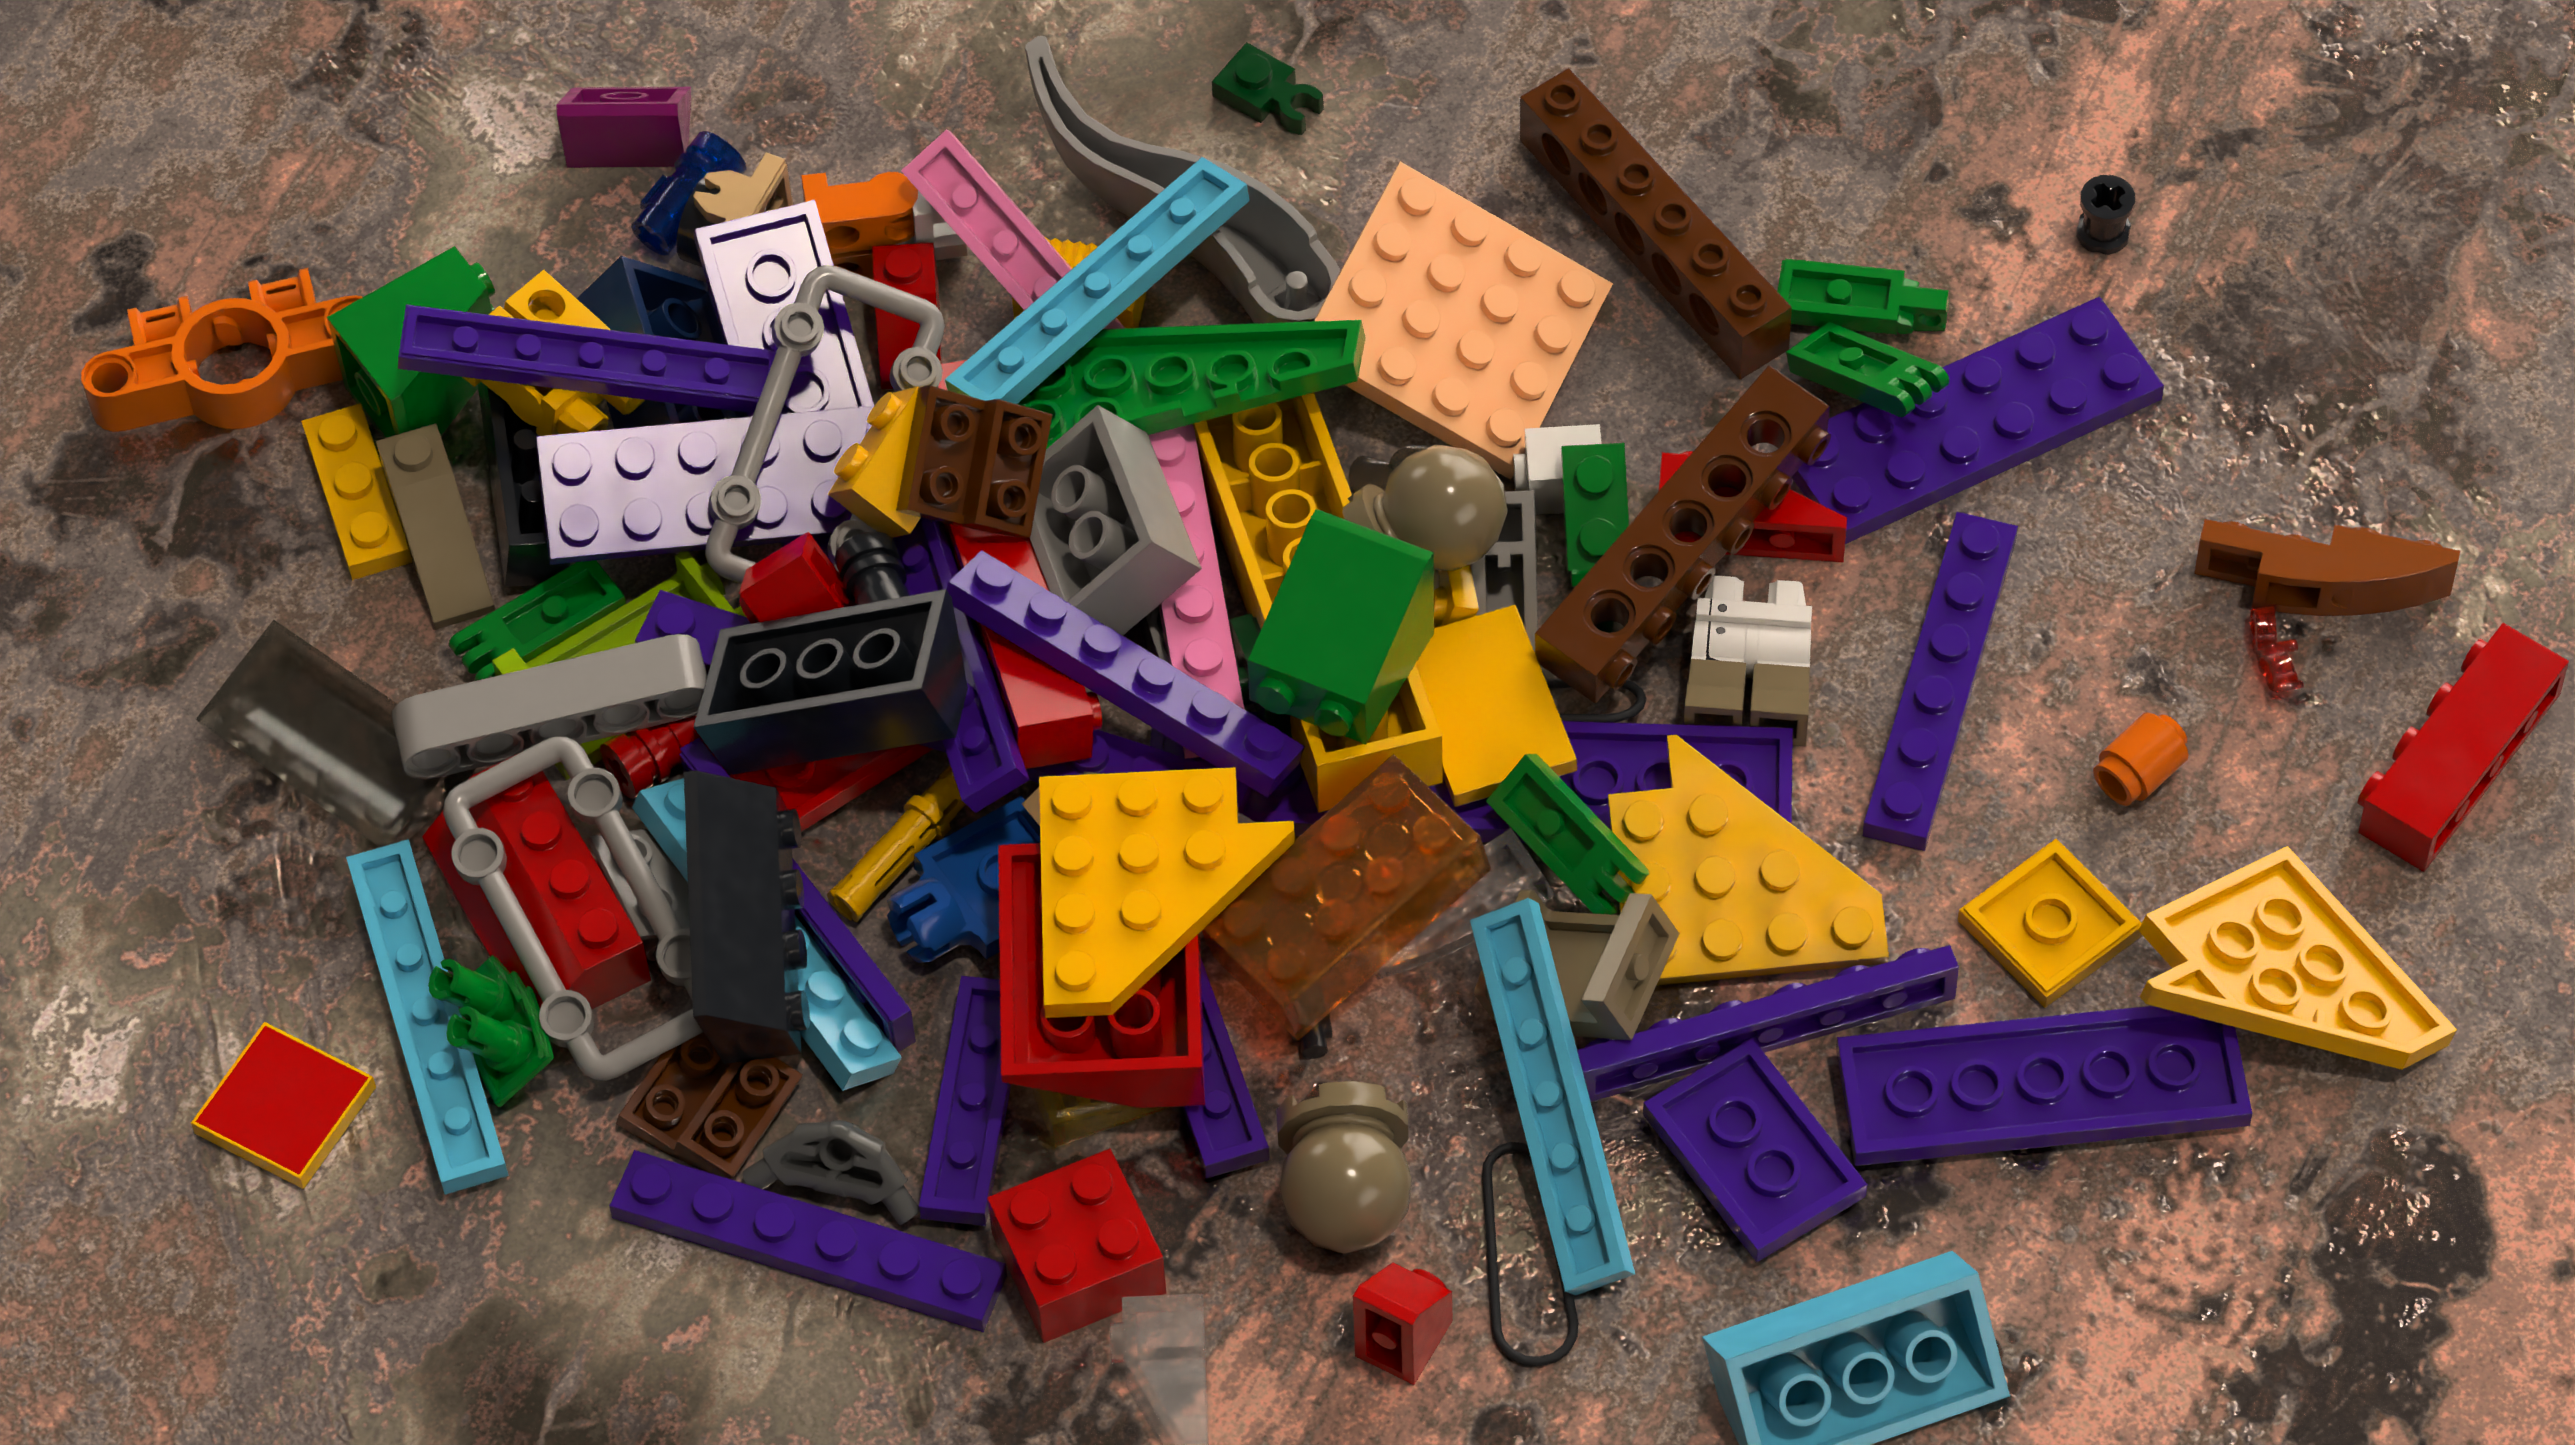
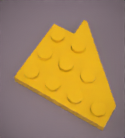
(1136, 875)
(1742, 880)
(2289, 963)

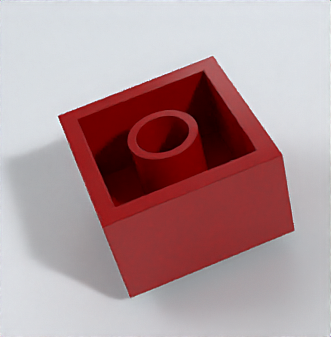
(1076, 1244)

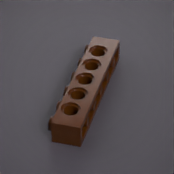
(1655, 224)
(1768, 412)

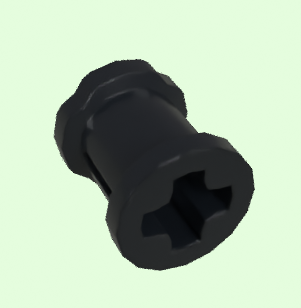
(2106, 208)

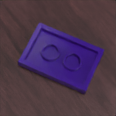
(1754, 1150)

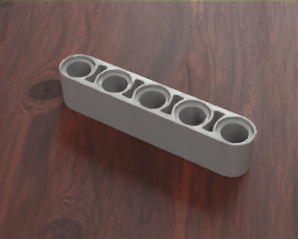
(568, 698)

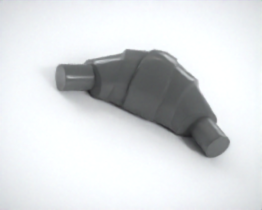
(836, 1161)

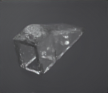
(1166, 1364)

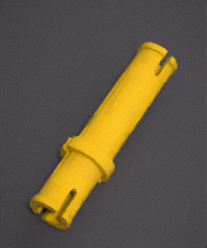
(924, 820)

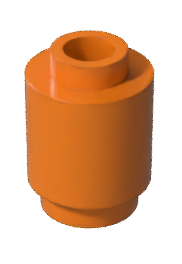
(2141, 758)

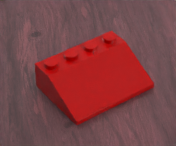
(1136, 1057)

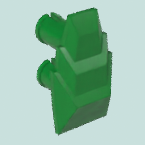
(499, 1024)

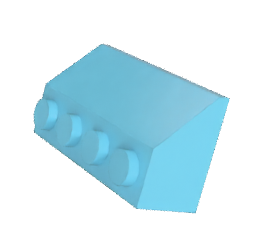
(1861, 1360)

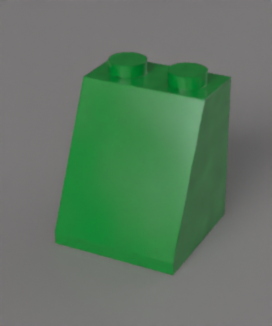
(370, 337)
(1344, 627)

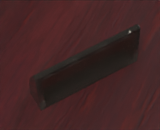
(324, 737)

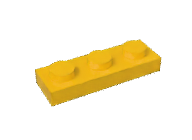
(356, 491)

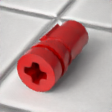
(647, 754)

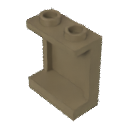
(1604, 964)

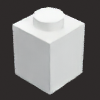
(1541, 463)

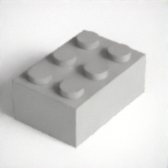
(1109, 523)

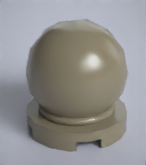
(1439, 502)
(1344, 1165)

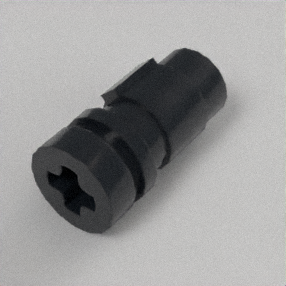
(871, 568)

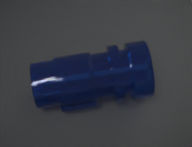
(666, 200)

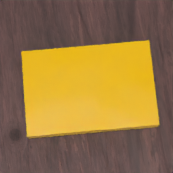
(1490, 703)

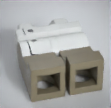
(1753, 642)

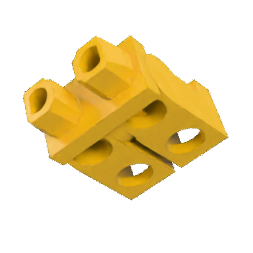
(550, 408)

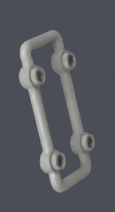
(797, 334)
(482, 860)

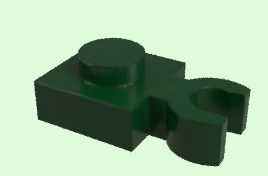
(1262, 85)

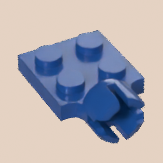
(959, 886)

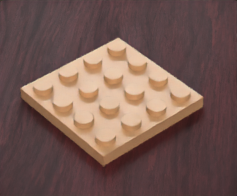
(1461, 317)

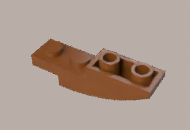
(2349, 577)

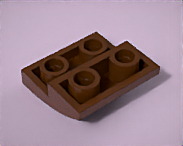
(974, 462)
(706, 1108)

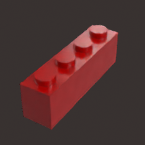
(2461, 745)

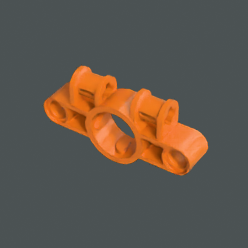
(161, 373)

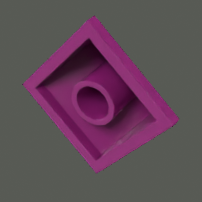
(624, 126)

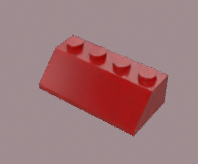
(557, 888)

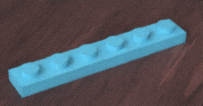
(1101, 285)
(840, 1026)
(441, 1074)
(1552, 1097)

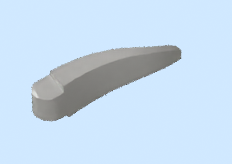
(1259, 254)

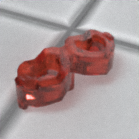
(2272, 655)

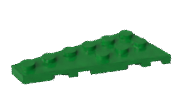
(1197, 372)

